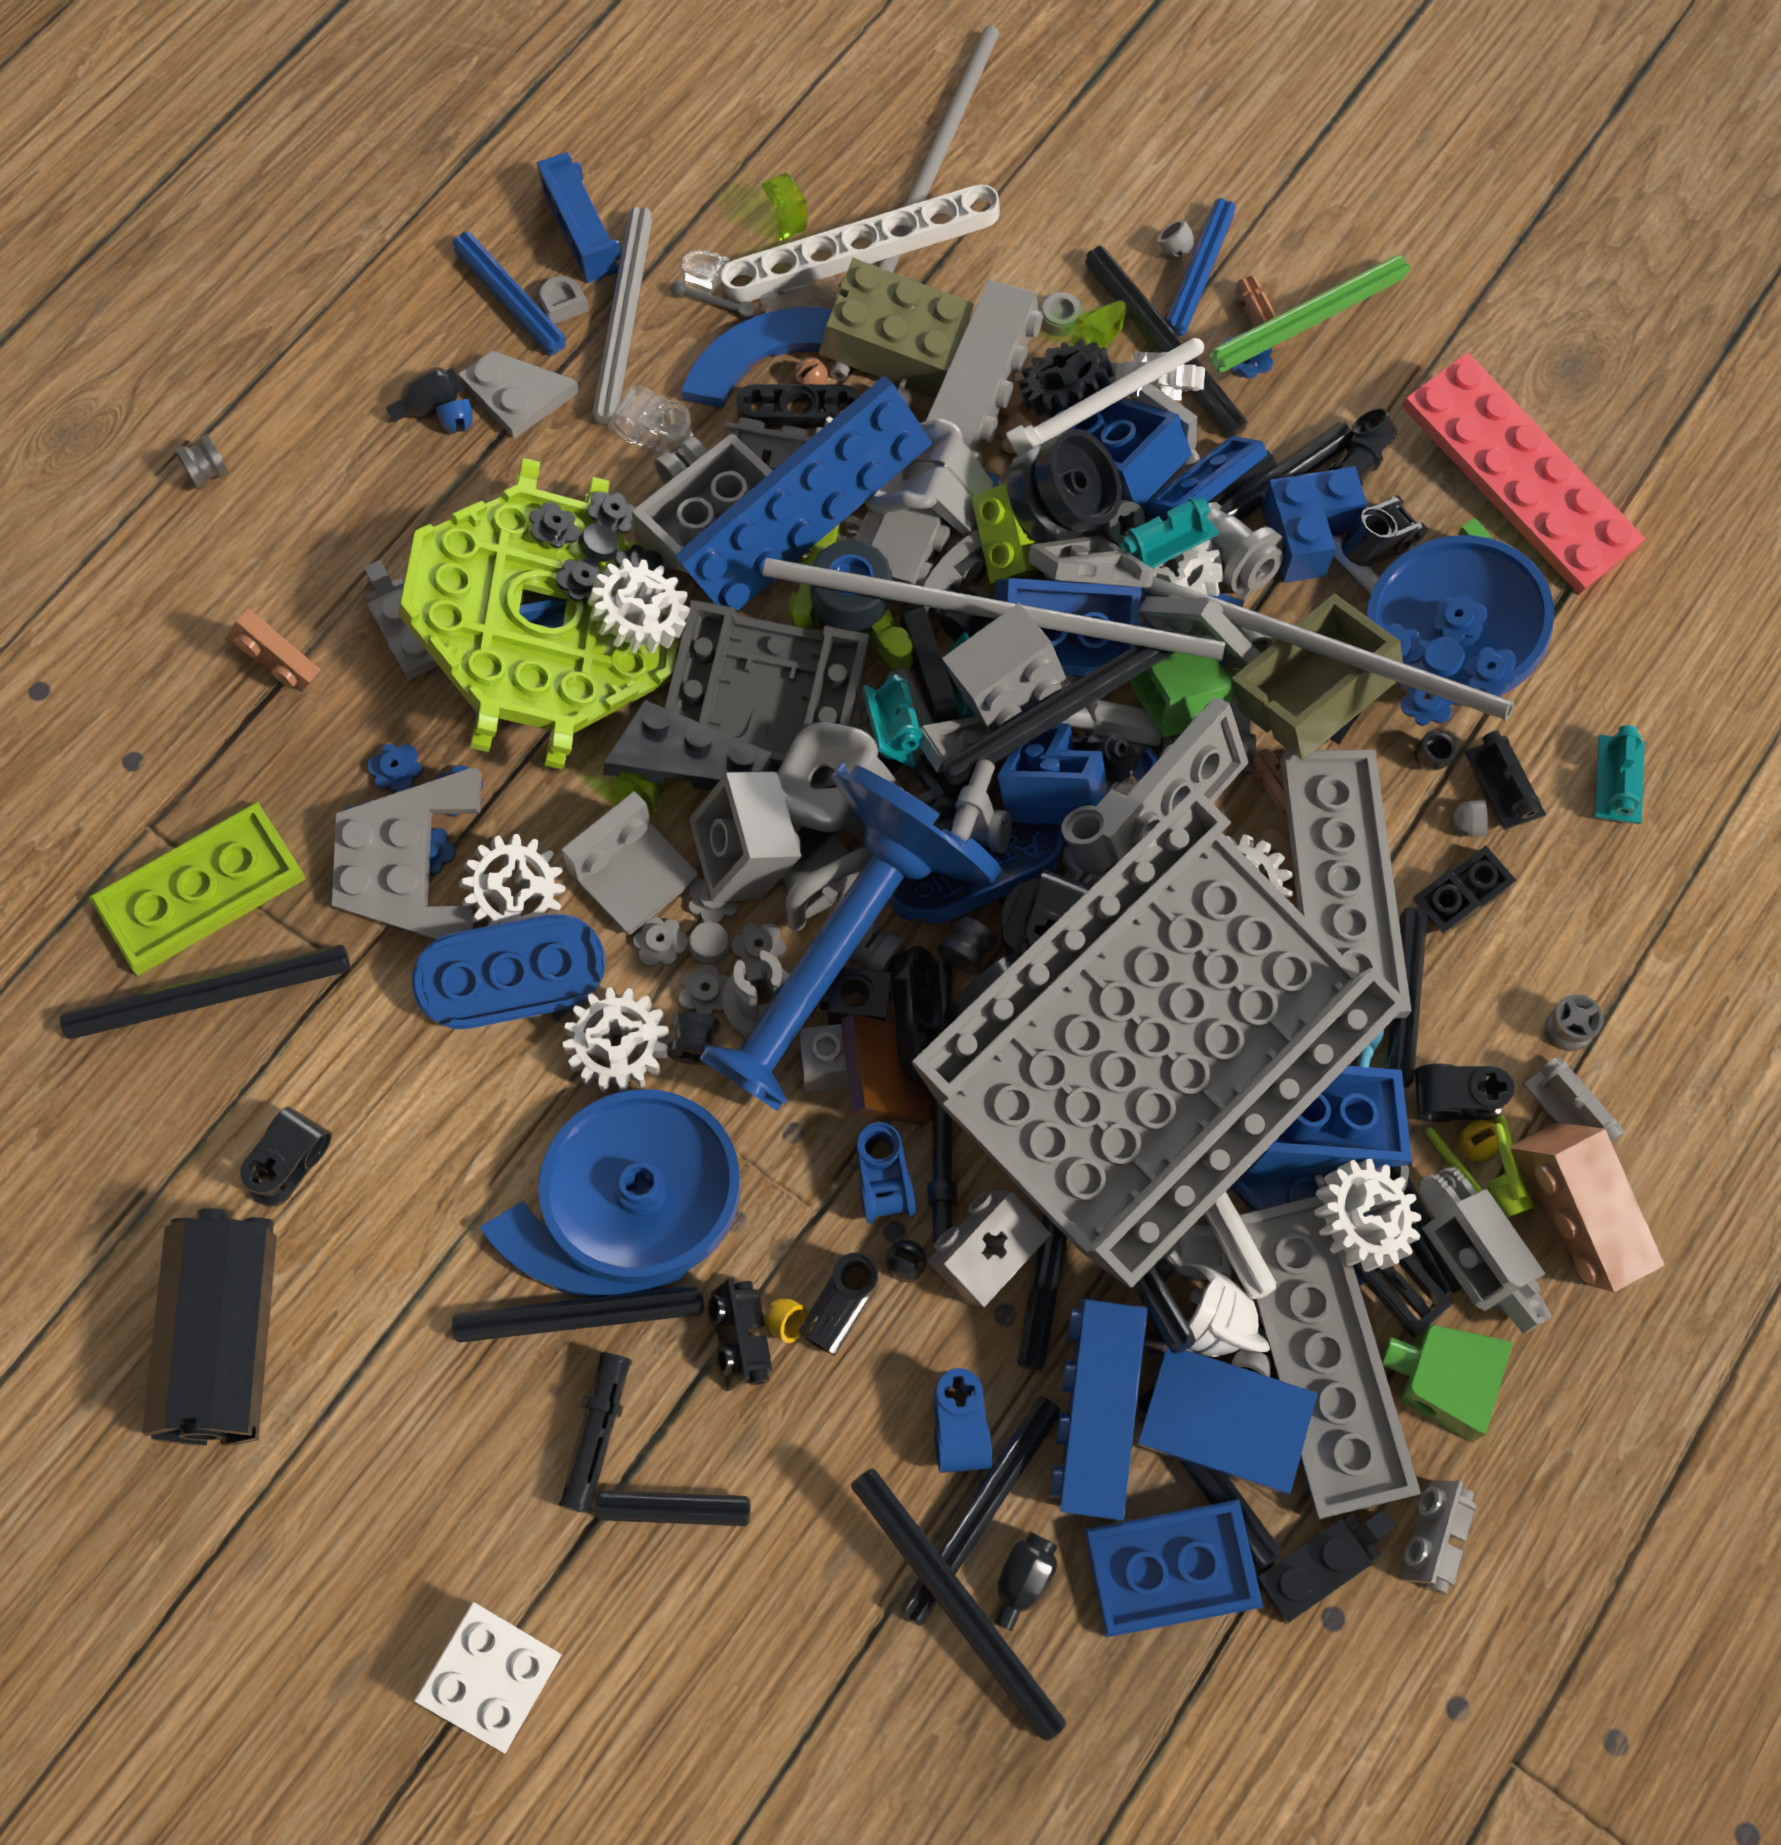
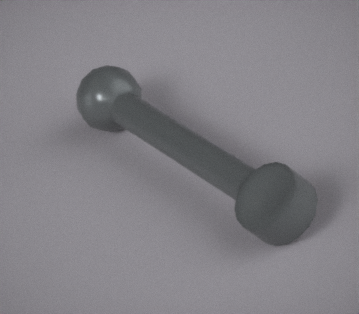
(745, 309)

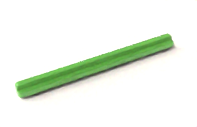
(1308, 313)

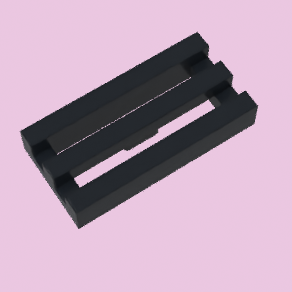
(1395, 1305)

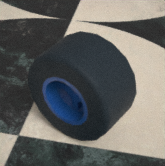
(844, 608)

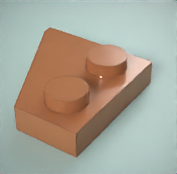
(272, 651)

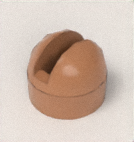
(816, 371)

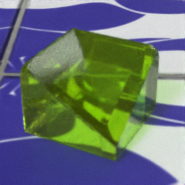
(788, 204)
(1100, 324)
(630, 782)

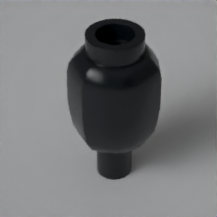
(425, 393)
(1025, 1578)

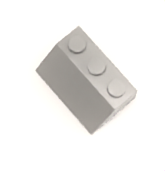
(696, 498)

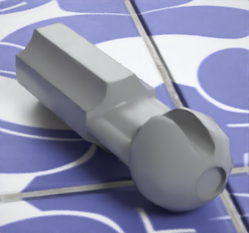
(1115, 718)

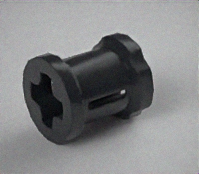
(957, 623)

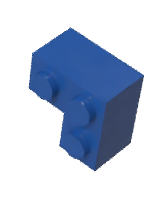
(1308, 514)
(1051, 778)

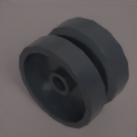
(1064, 487)

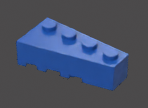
(1099, 1409)

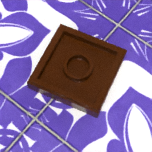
(875, 1074)

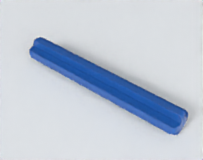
(1200, 266)
(509, 293)

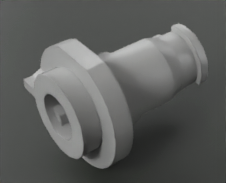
(1248, 555)
(742, 987)

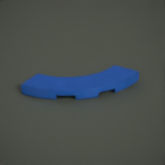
(743, 345)
(533, 1252)

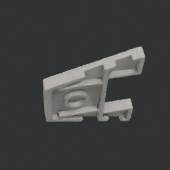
(386, 856)

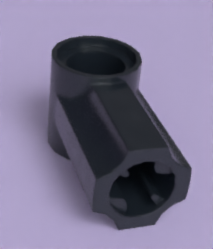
(838, 1306)

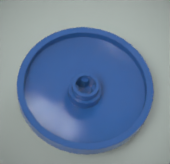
(1488, 571)
(640, 1186)

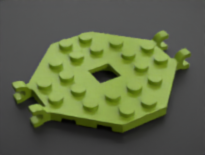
(465, 608)

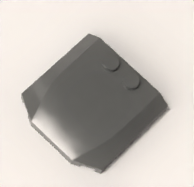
(765, 679)

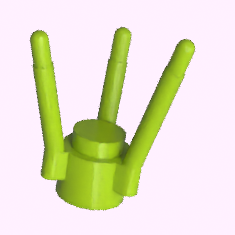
(1507, 1190)

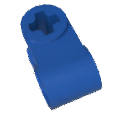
(884, 1182)
(961, 1432)

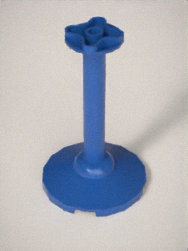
(901, 845)

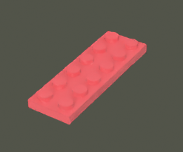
(1523, 473)

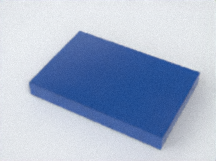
(1228, 1420)
(1173, 1568)

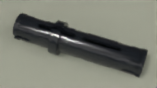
(595, 1432)

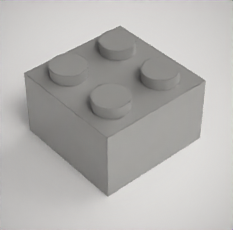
(1006, 668)
(744, 836)

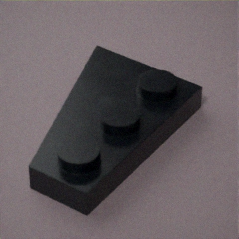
(681, 749)

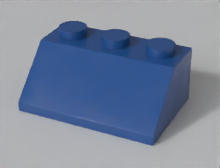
(1077, 652)

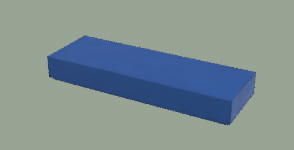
(1208, 475)

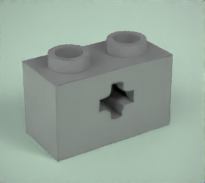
(1011, 1242)

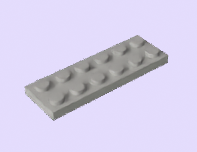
(1345, 858)
(1327, 1346)

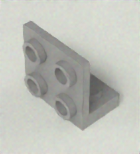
(628, 865)

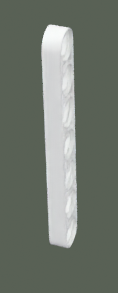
(876, 229)

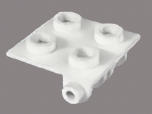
(488, 1677)

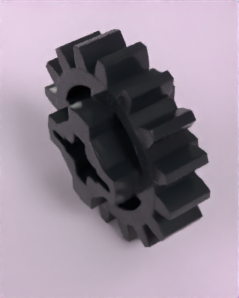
(1065, 377)

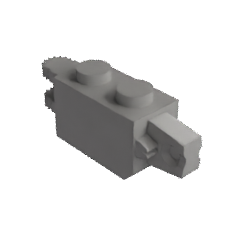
(1483, 1249)

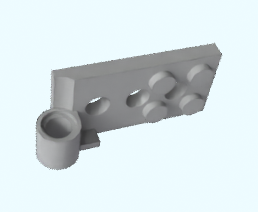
(1202, 757)

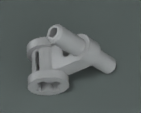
(976, 815)

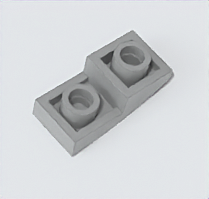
(960, 563)

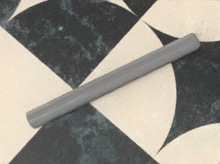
(622, 314)

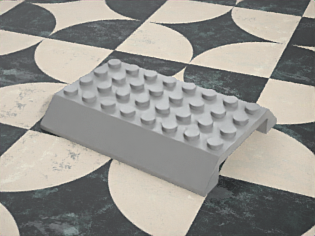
(1154, 1042)

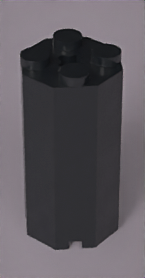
(210, 1330)

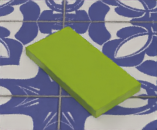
(197, 888)

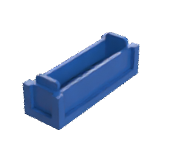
(578, 217)

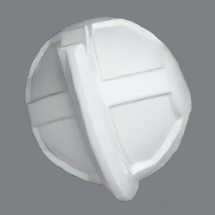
(1224, 1316)

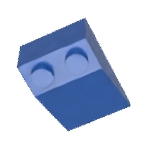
(1143, 443)
(1351, 1120)

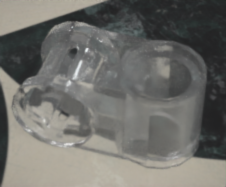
(651, 420)

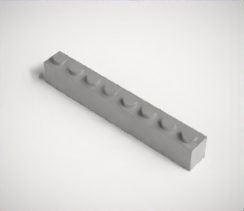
(970, 398)

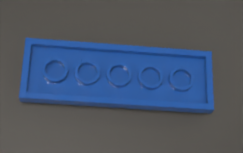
(806, 495)

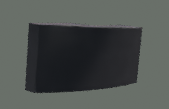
(1465, 890)

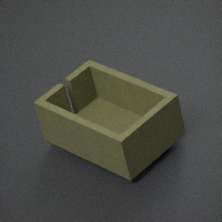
(895, 327)
(1308, 694)

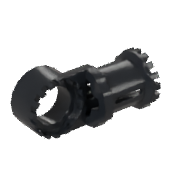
(1372, 435)

